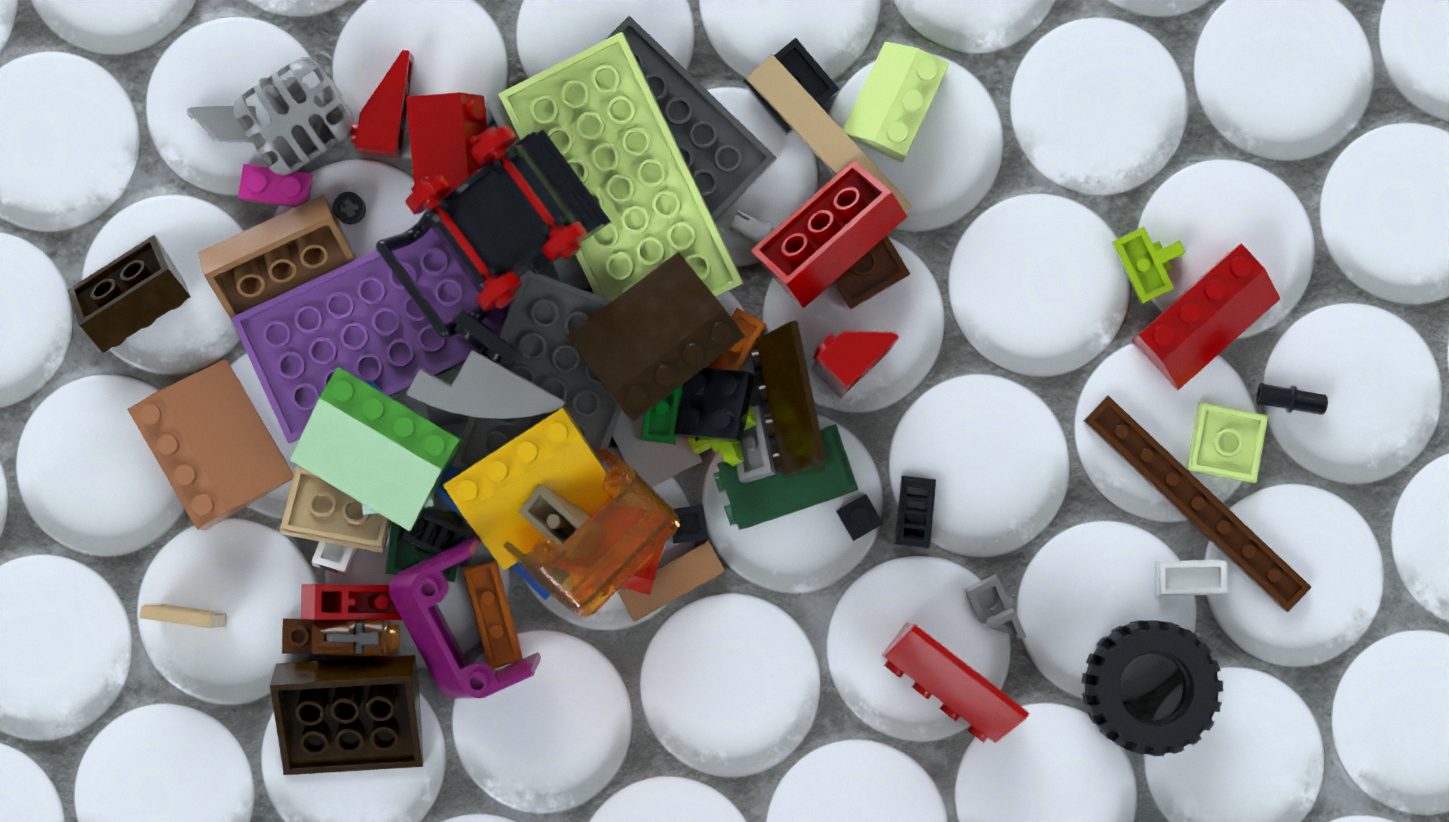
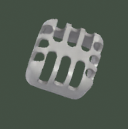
(297, 115)

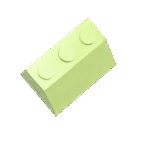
(895, 99)

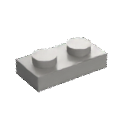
(756, 451)

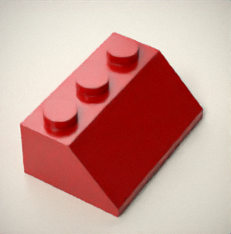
(443, 134)

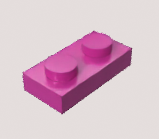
(267, 187)

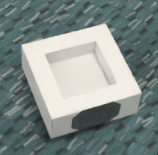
(333, 557)

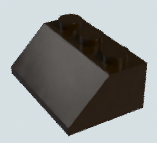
(128, 294)

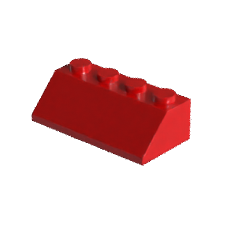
(829, 233)
(1208, 316)
(850, 356)

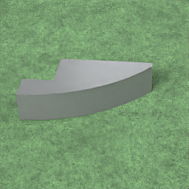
(484, 391)

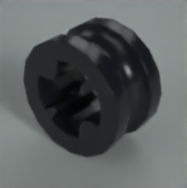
(355, 199)

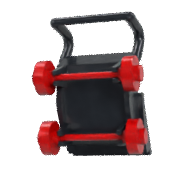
(501, 219)

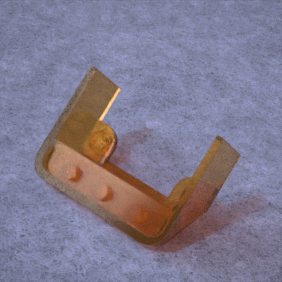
(606, 546)

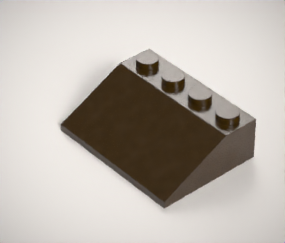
(655, 336)
(790, 402)
(348, 714)

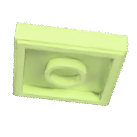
(1227, 442)

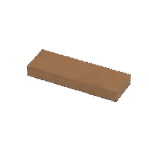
(674, 581)

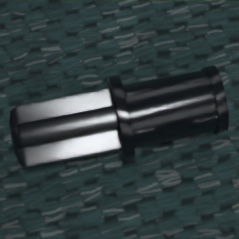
(1291, 399)

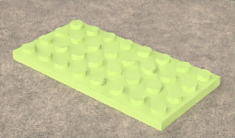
(627, 158)

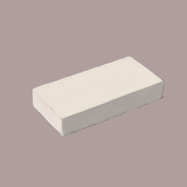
(1191, 577)

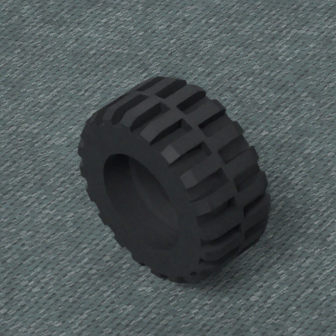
(1198, 696)

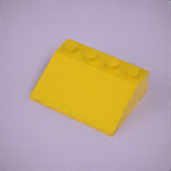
(501, 483)

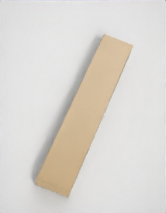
(812, 122)

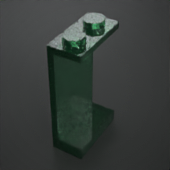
(776, 496)

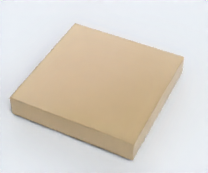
(183, 615)

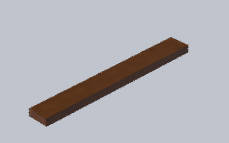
(1197, 504)

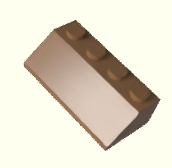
(276, 256)

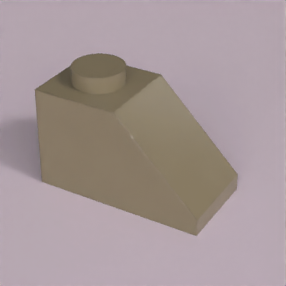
(553, 514)

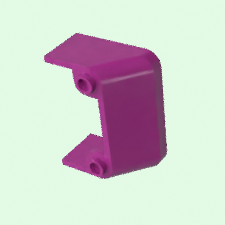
(416, 597)

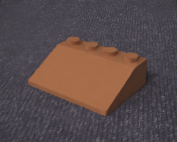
(211, 444)

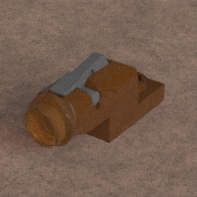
(340, 637)

